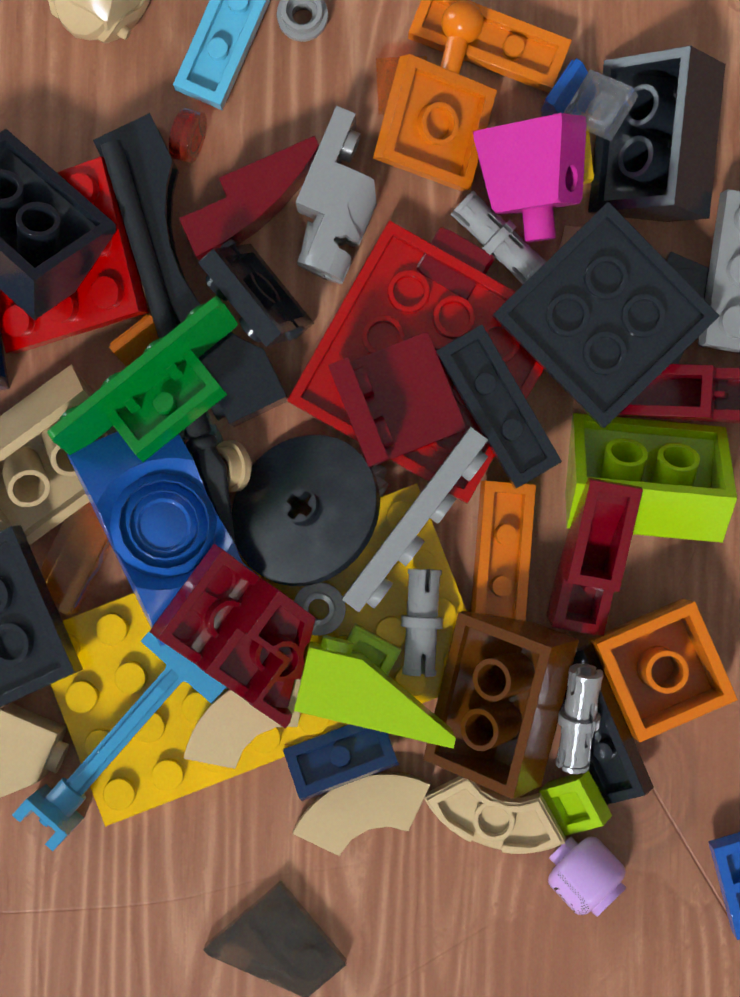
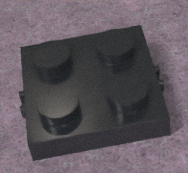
(248, 283)

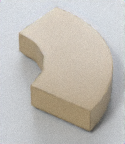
(230, 727)
(365, 804)
(495, 820)

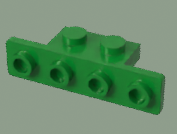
(155, 392)

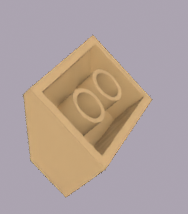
(35, 473)

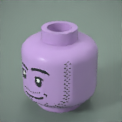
(586, 875)

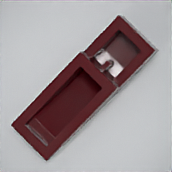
(252, 198)
(690, 394)
(594, 556)

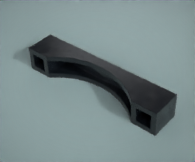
(234, 363)

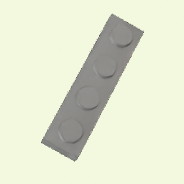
(431, 503)

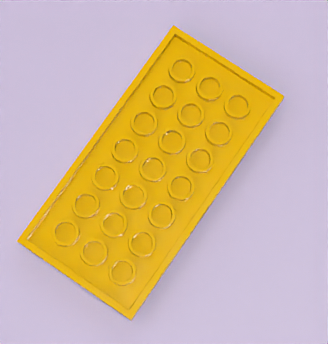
(123, 668)

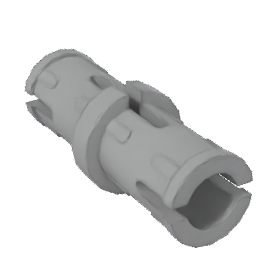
(498, 237)
(421, 622)
(579, 718)

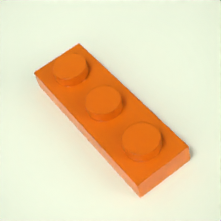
(502, 47)
(503, 549)

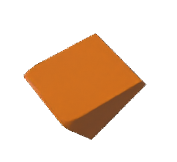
(134, 340)

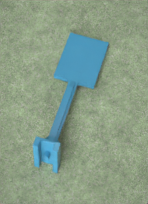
(59, 805)

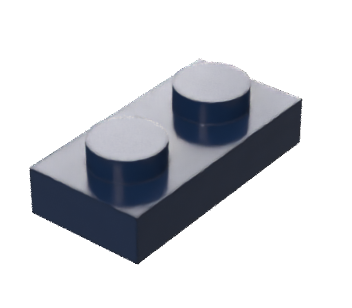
(338, 759)

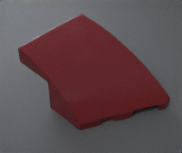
(239, 632)

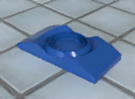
(151, 515)

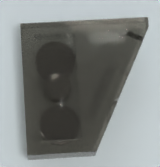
(279, 944)

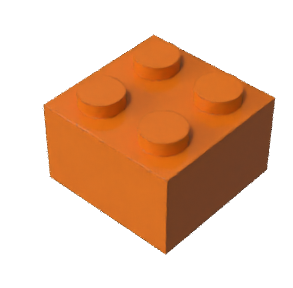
(663, 669)

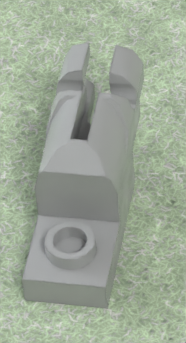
(336, 200)

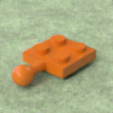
(437, 109)

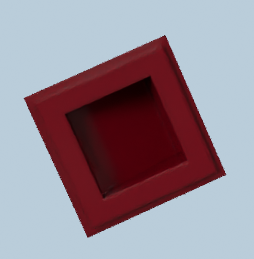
(460, 249)

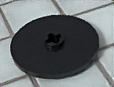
(343, 518)

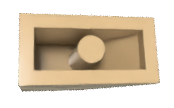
(28, 748)

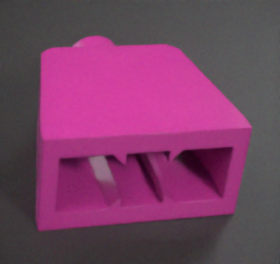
(534, 169)

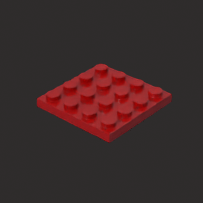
(396, 303)

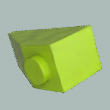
(357, 692)

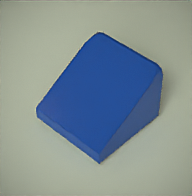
(564, 89)

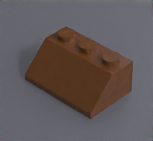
(502, 701)

